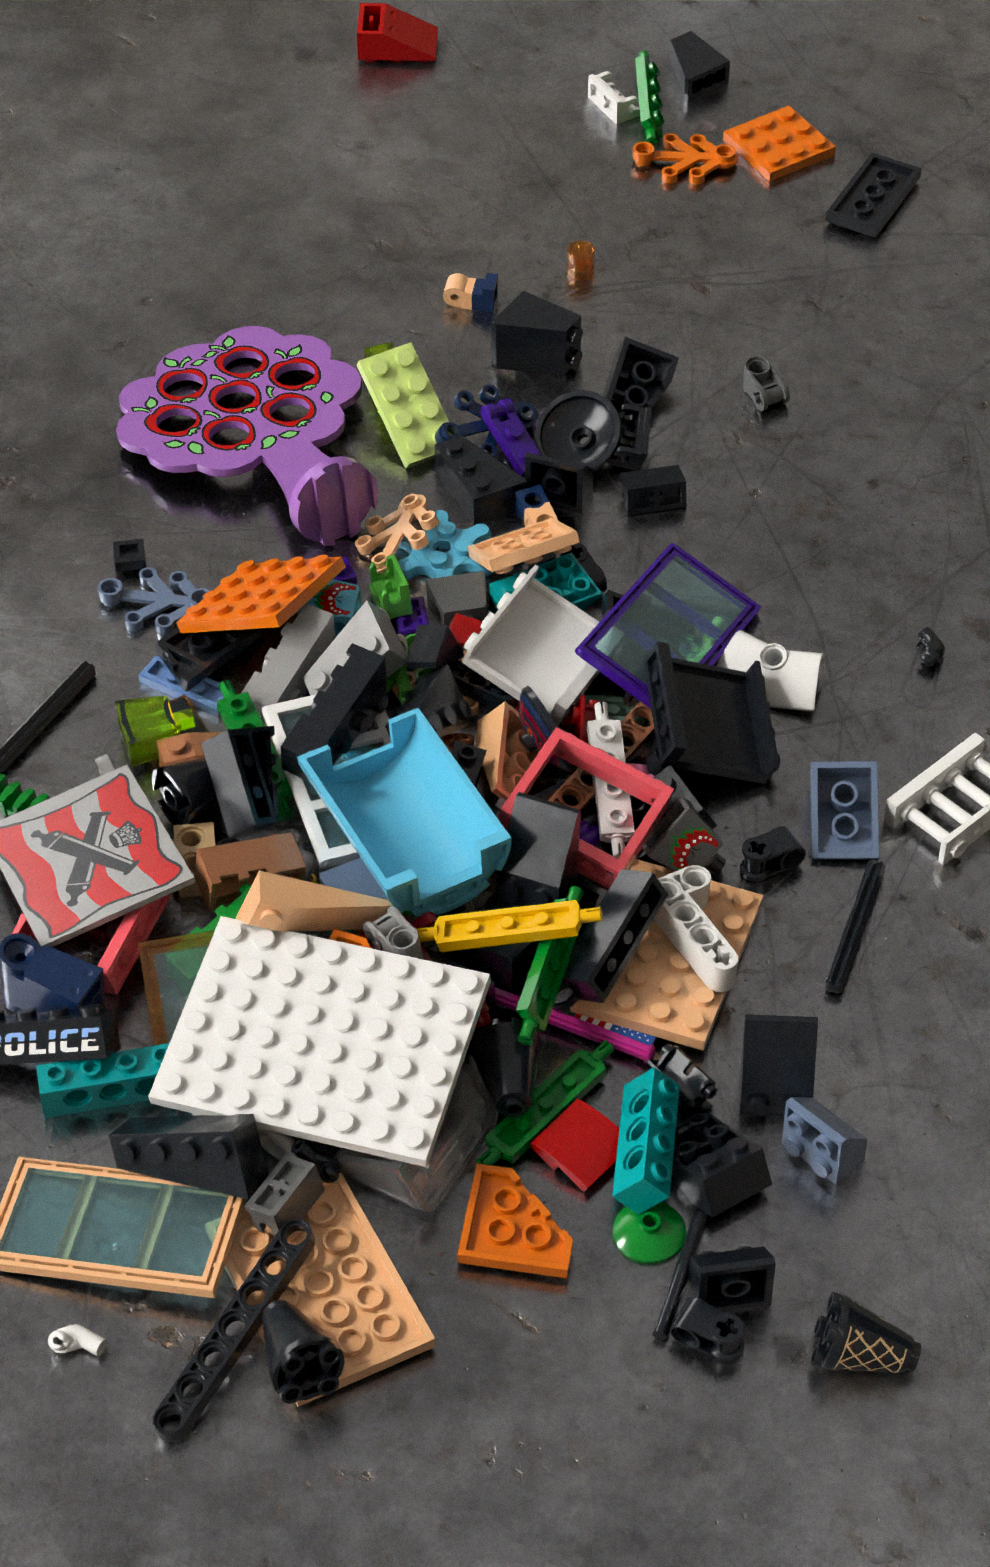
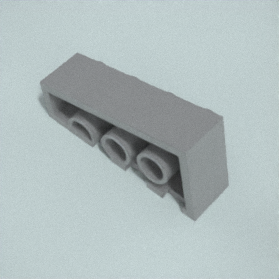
(296, 654)

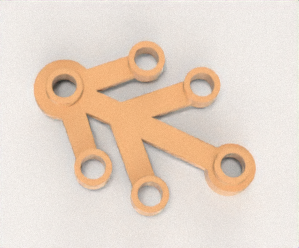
(411, 508)

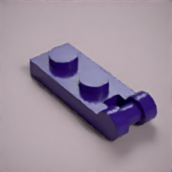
(510, 433)

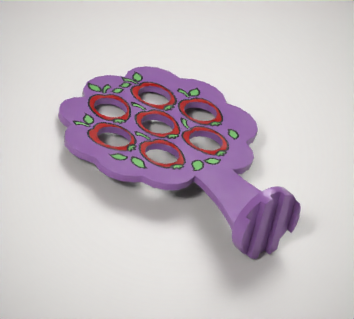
(322, 492)

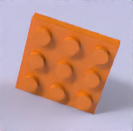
(779, 143)

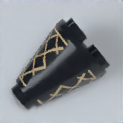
(861, 1340)

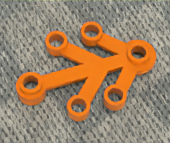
(716, 157)

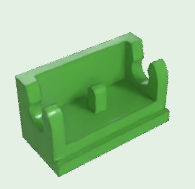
(390, 589)

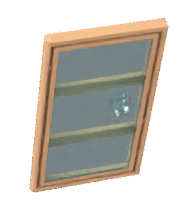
(115, 1228)

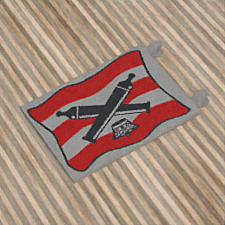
(88, 856)

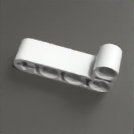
(692, 930)

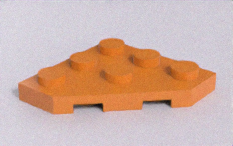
(511, 1227)

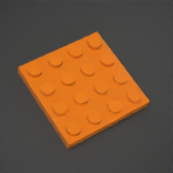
(261, 594)

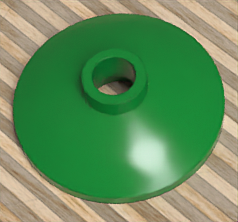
(647, 1243)

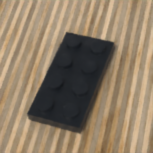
(873, 194)

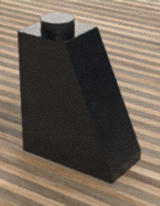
(697, 65)

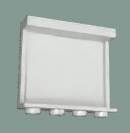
(535, 646)

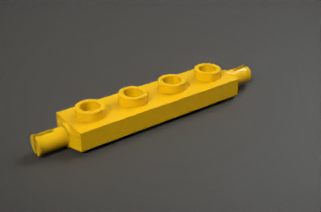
(509, 925)

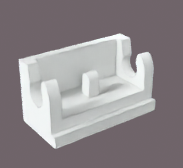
(610, 100)

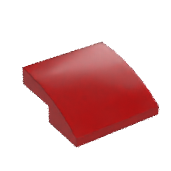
(579, 1144)

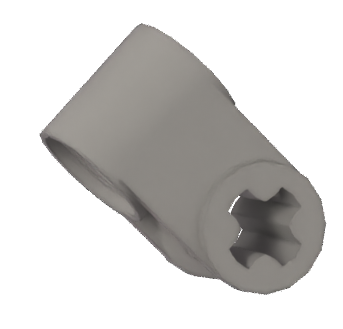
(394, 934)

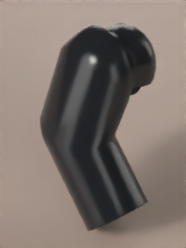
(934, 647)
(327, 1165)

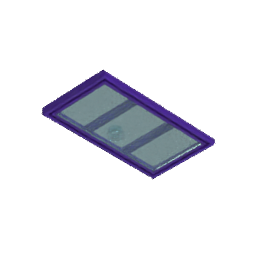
(672, 604)

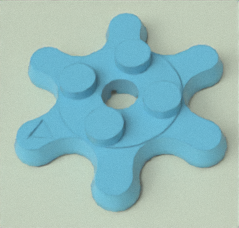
(448, 537)

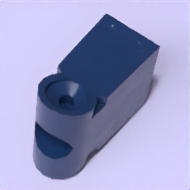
(46, 977)

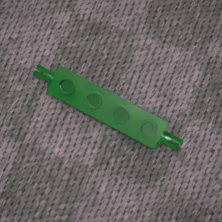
(649, 99)
(239, 712)
(545, 979)
(550, 1099)

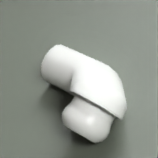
(74, 1338)

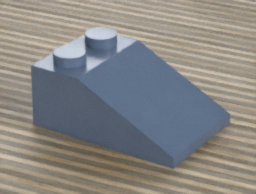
(844, 810)

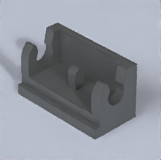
(285, 1194)

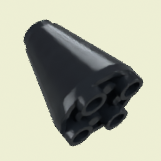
(299, 1354)

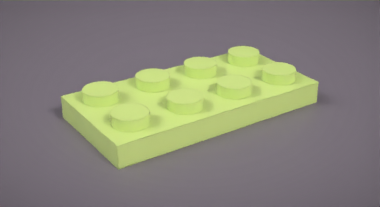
(404, 401)

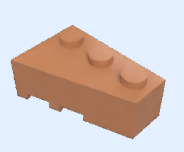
(227, 867)

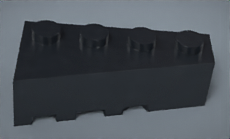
(342, 711)

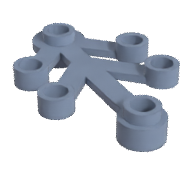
(112, 593)

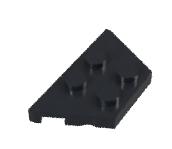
(199, 654)

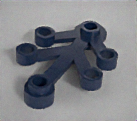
(479, 426)

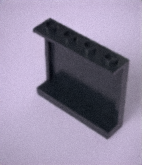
(711, 717)

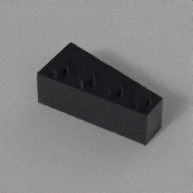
(195, 1151)

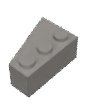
(367, 629)

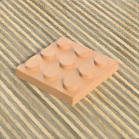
(523, 545)

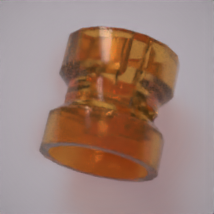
(580, 260)

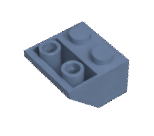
(822, 1139)

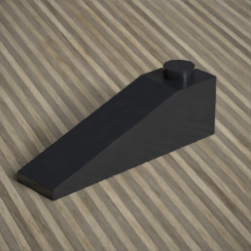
(638, 375)

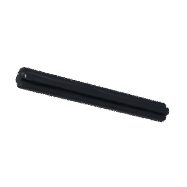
(45, 714)
(855, 927)

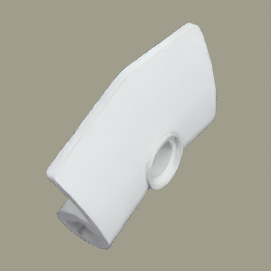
(788, 684)

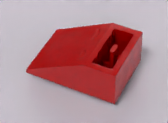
(394, 35)

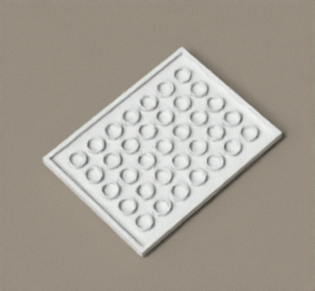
(322, 1040)

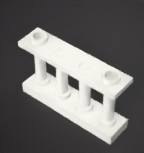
(928, 789)

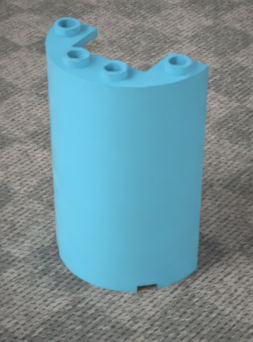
(413, 817)

